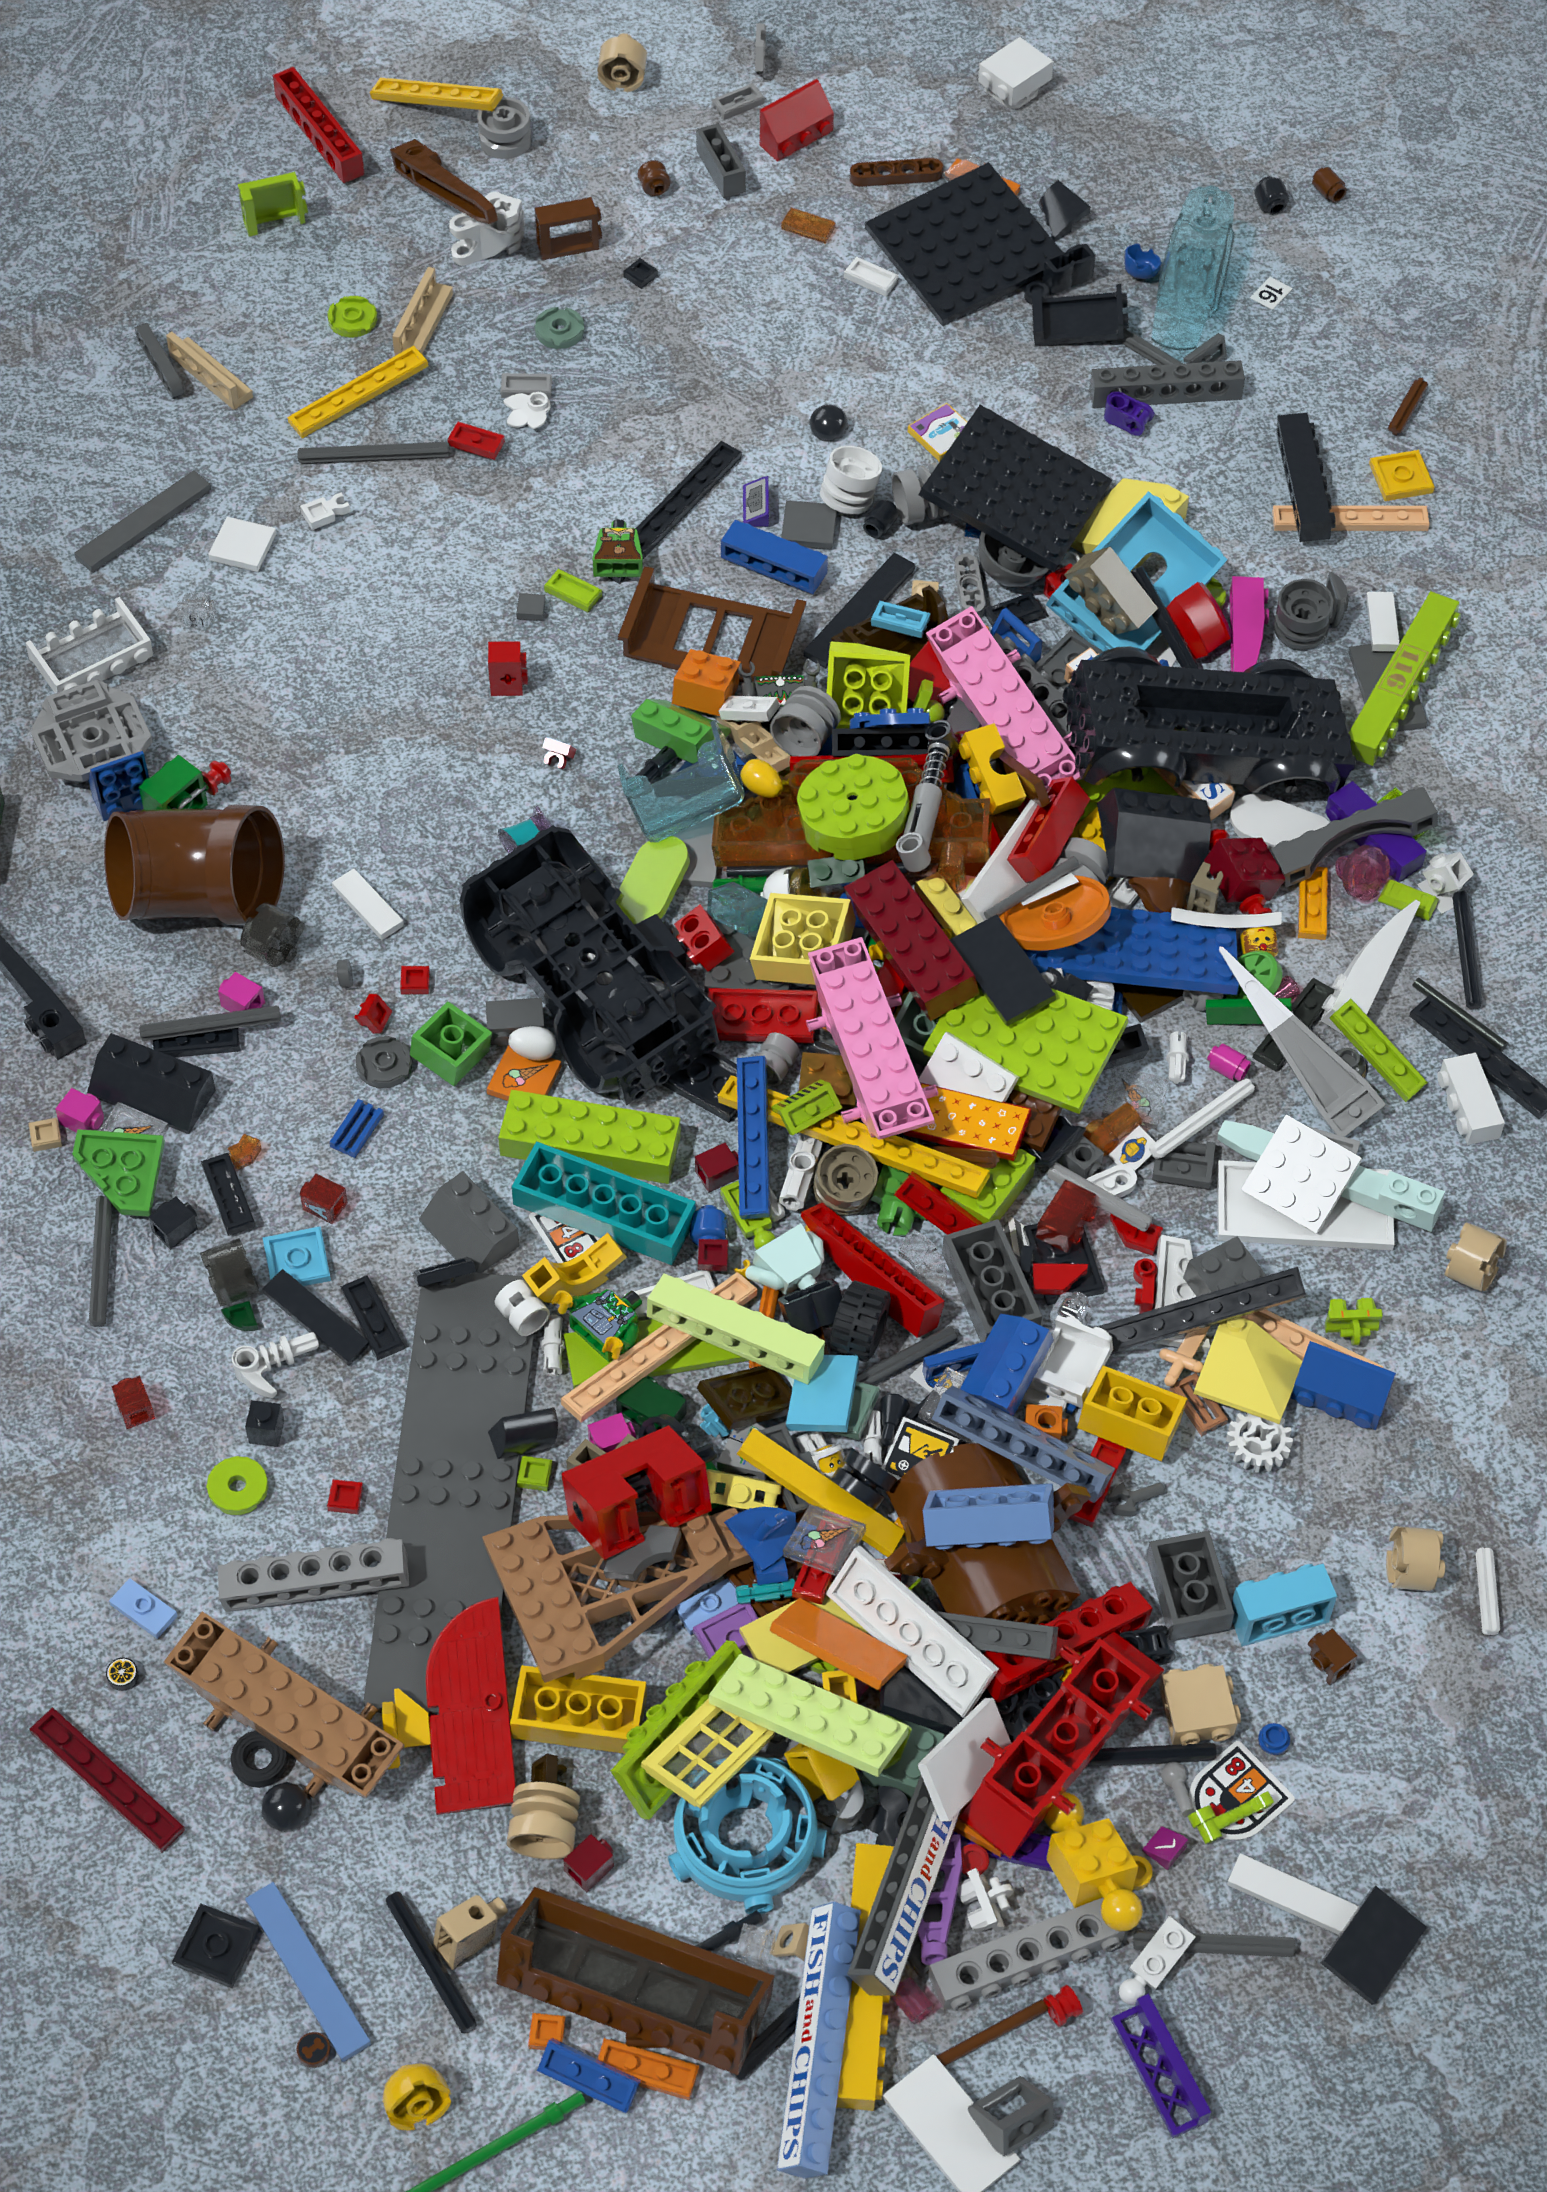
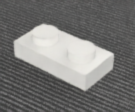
(749, 708)

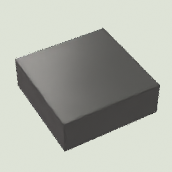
(530, 606)

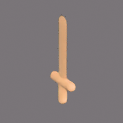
(1184, 1356)

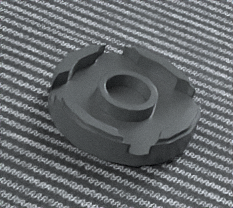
(383, 1062)

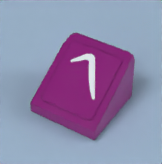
(1165, 1847)

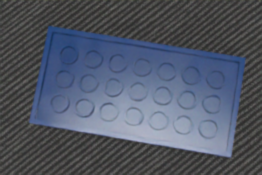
(1148, 951)

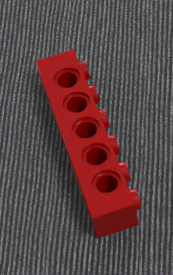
(318, 125)
(1116, 1611)

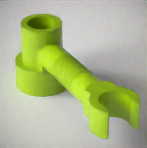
(1210, 1825)

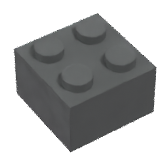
(1221, 1268)

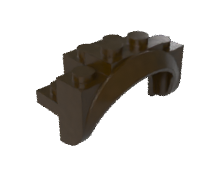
(894, 641)

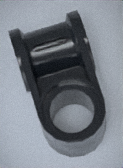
(1152, 1643)

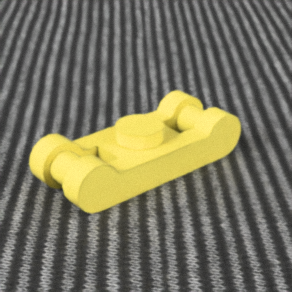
(741, 1490)

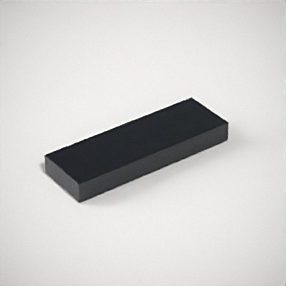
(200, 1044)
(372, 1317)

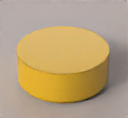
(1144, 1873)

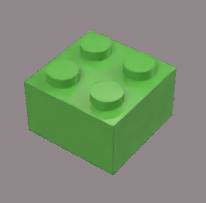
(450, 1043)

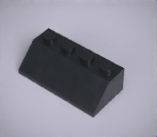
(151, 1082)

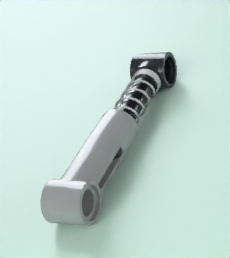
(927, 796)

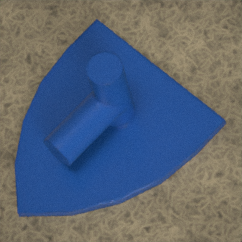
(763, 1533)

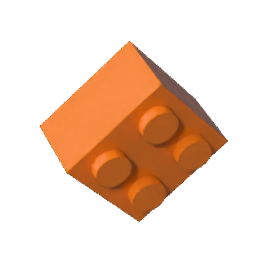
(705, 682)

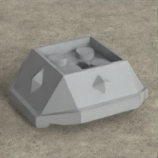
(88, 729)

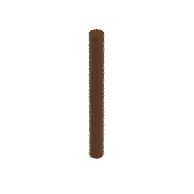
(992, 2033)

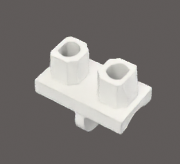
(978, 1888)

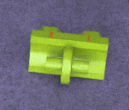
(1353, 1322)

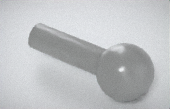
(1174, 1776)

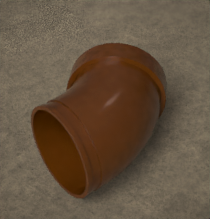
(193, 863)

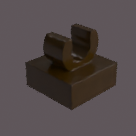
(547, 1769)

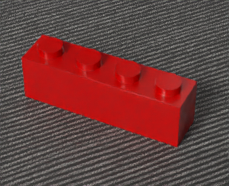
(1048, 829)

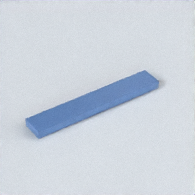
(308, 1972)

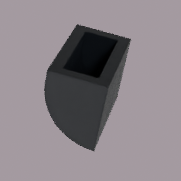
(524, 1433)

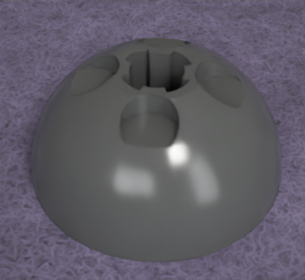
(1008, 565)

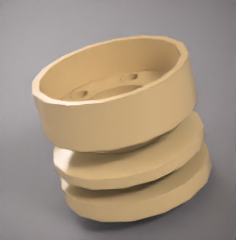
(543, 1820)

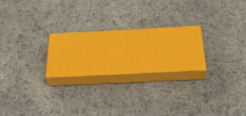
(1313, 906)

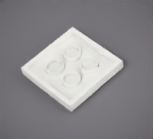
(1301, 1174)

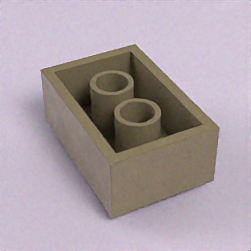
(1110, 591)

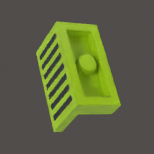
(807, 1106)

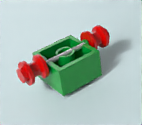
(182, 785)

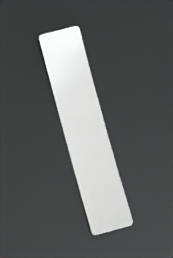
(1226, 921)

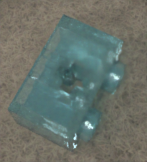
(736, 907)

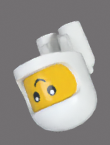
(825, 1456)

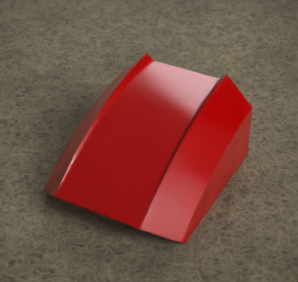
(1199, 620)

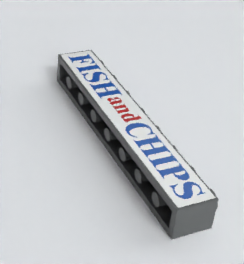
(902, 1896)

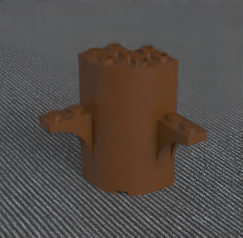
(991, 1580)

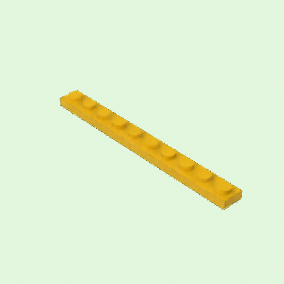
(889, 1151)

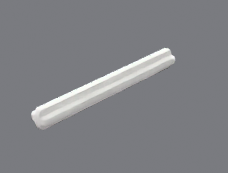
(1201, 1118)

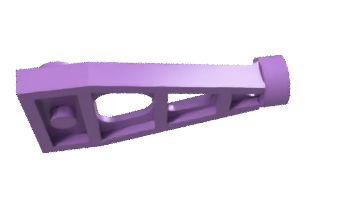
(938, 1931)

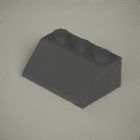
(469, 1223)

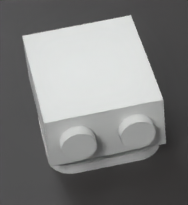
(1015, 73)

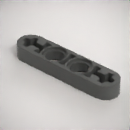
(159, 360)

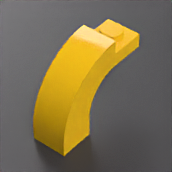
(576, 1275)

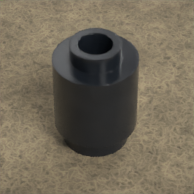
(880, 518)

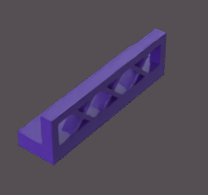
(1172, 2061)

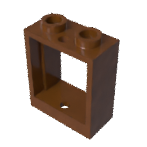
(563, 214)

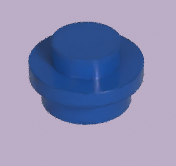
(1274, 1739)

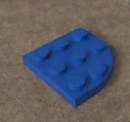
(891, 719)

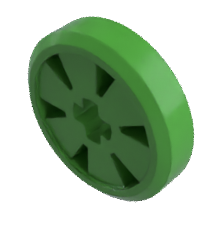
(1263, 968)

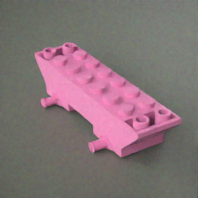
(997, 694)
(869, 1041)

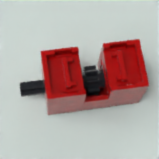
(652, 1469)

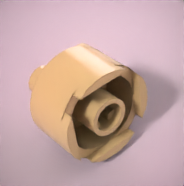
(622, 63)
(1475, 1257)
(1415, 1558)

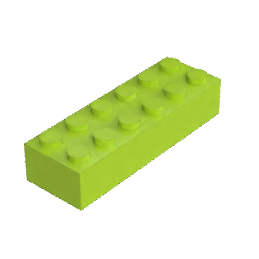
(610, 1136)

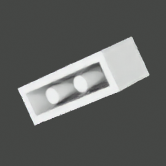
(1471, 1099)

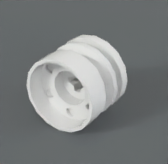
(850, 479)

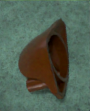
(1161, 893)

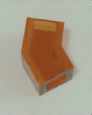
(245, 1151)

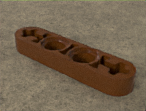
(895, 169)

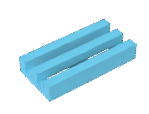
(900, 622)

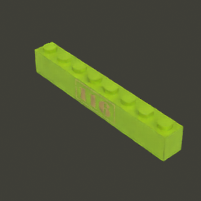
(1402, 677)

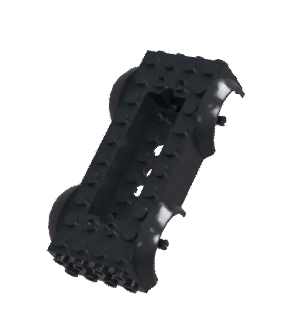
(1285, 722)
(612, 1034)

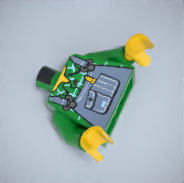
(603, 1320)

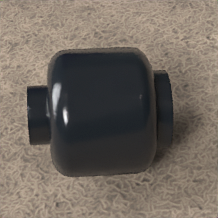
(1271, 195)

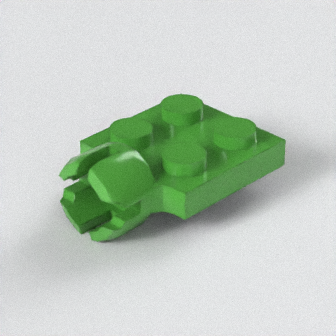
(891, 1207)

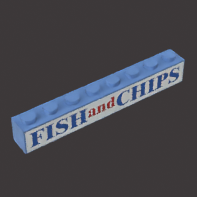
(818, 2041)

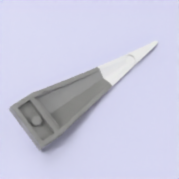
(1330, 1083)

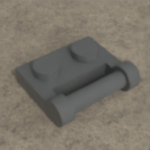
(1184, 1168)

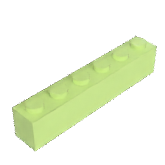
(735, 1328)

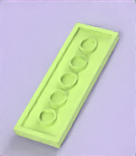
(809, 1715)

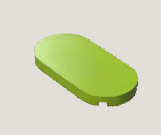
(654, 878)

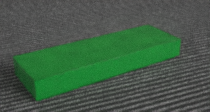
(1235, 1011)

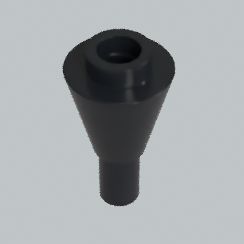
(892, 1411)

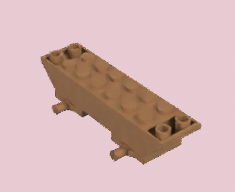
(283, 1707)

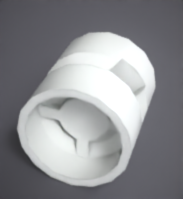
(522, 1307)

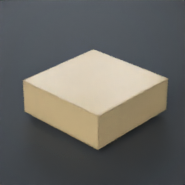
(45, 1134)

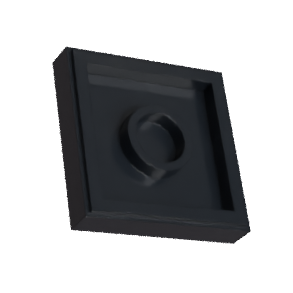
(216, 1945)

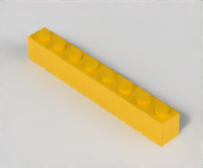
(865, 2021)

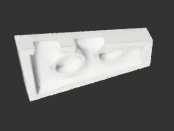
(967, 1070)

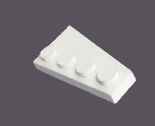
(1170, 1286)

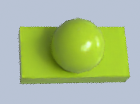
(923, 701)

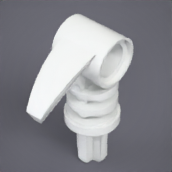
(262, 1359)

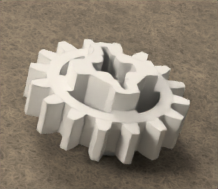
(1256, 1443)

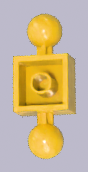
(1094, 1865)

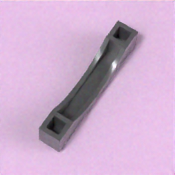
(1403, 815)

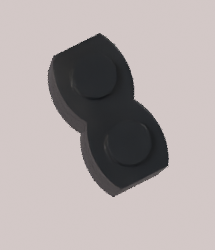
(1069, 268)
(812, 1306)

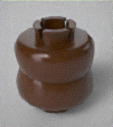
(654, 178)

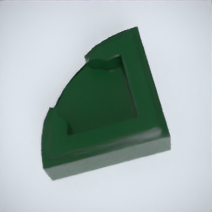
(240, 1316)

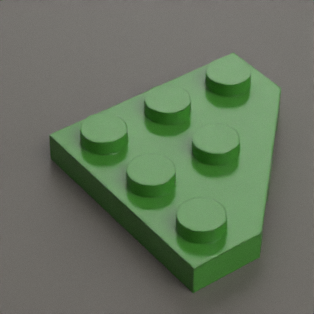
(121, 1167)

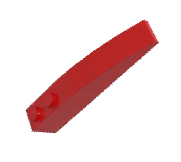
(911, 1301)

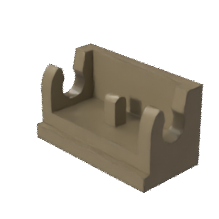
(1204, 891)

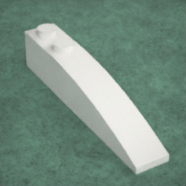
(1369, 966)

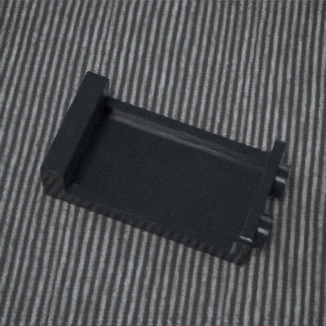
(1079, 317)

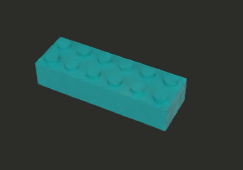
(603, 1202)

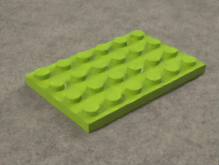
(1052, 1050)

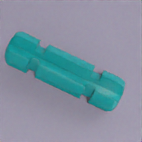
(764, 1592)

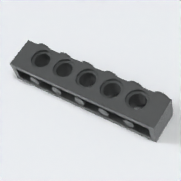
(1170, 383)
(1038, 685)

